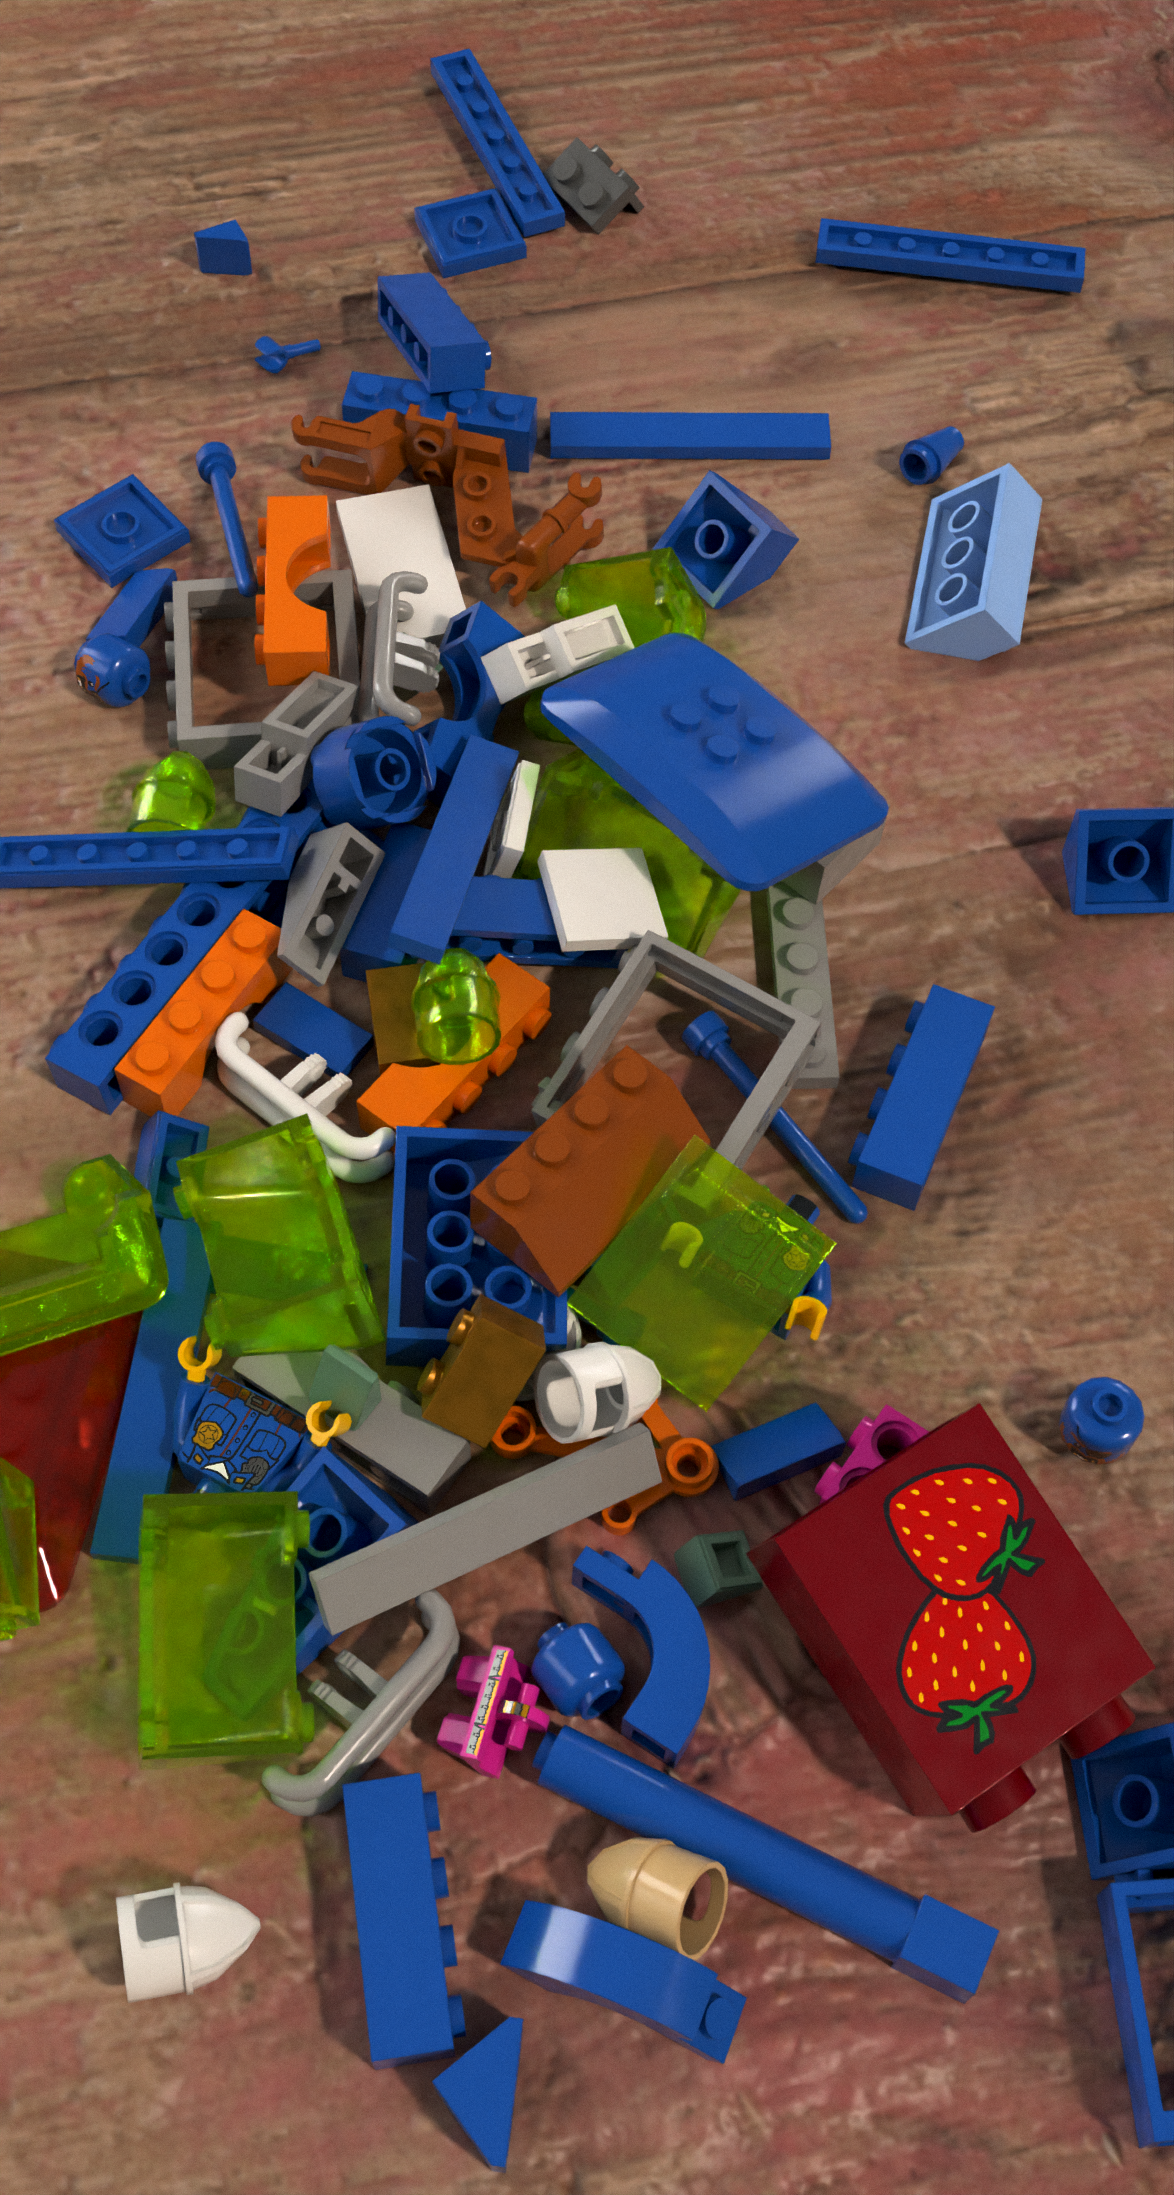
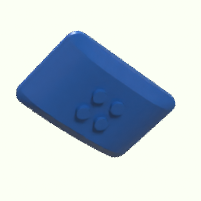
(716, 759)

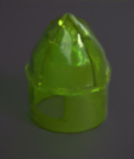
(173, 796)
(456, 1009)

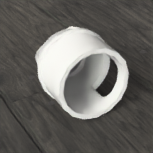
(594, 1391)
(180, 1939)

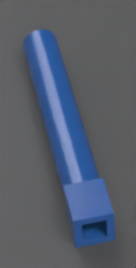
(917, 1934)

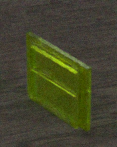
(701, 1272)

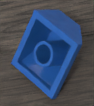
(726, 541)

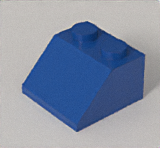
(1128, 1803)

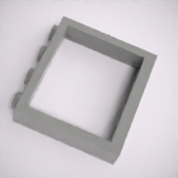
(220, 599)
(613, 1006)

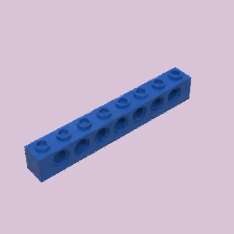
(146, 976)

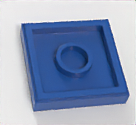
(470, 233)
(122, 530)

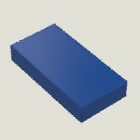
(310, 1028)

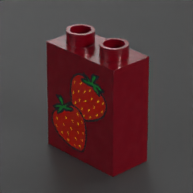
(955, 1621)

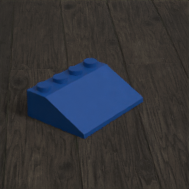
(436, 1254)

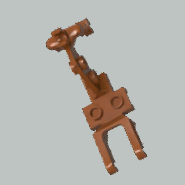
(481, 485)

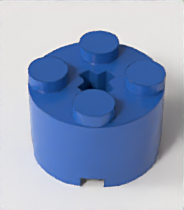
(373, 773)

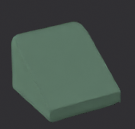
(347, 1384)
(717, 1567)

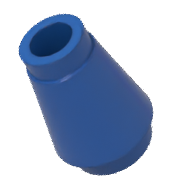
(930, 455)

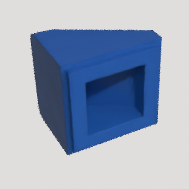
(223, 250)

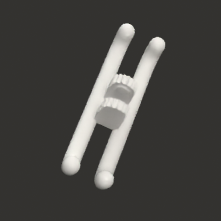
(282, 1100)

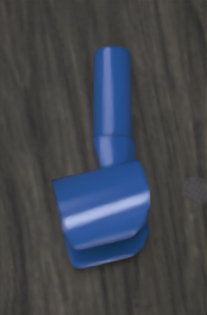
(277, 356)

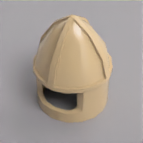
(645, 1888)

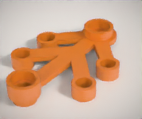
(672, 1452)

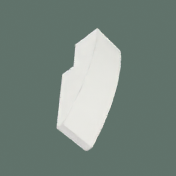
(556, 653)

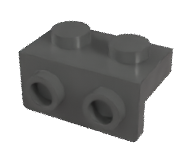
(589, 185)

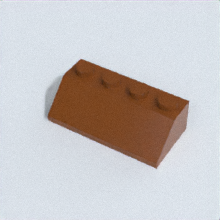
(585, 1171)

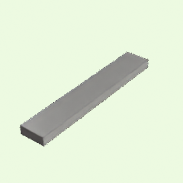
(484, 1528)

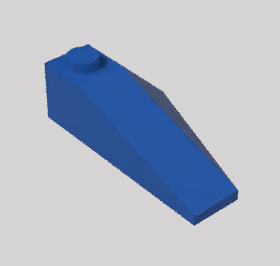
(344, 1517)

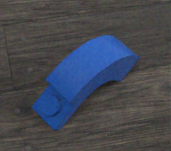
(664, 1615)
(625, 1974)

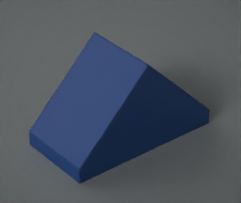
(482, 2091)

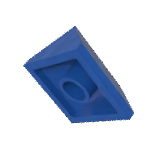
(1120, 860)

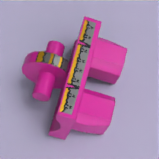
(501, 1712)

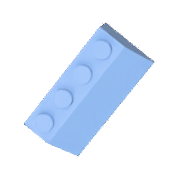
(975, 567)

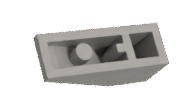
(325, 898)

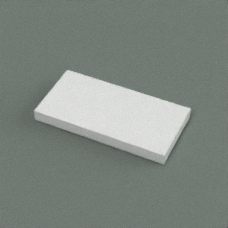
(400, 534)

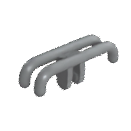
(393, 656)
(379, 1723)

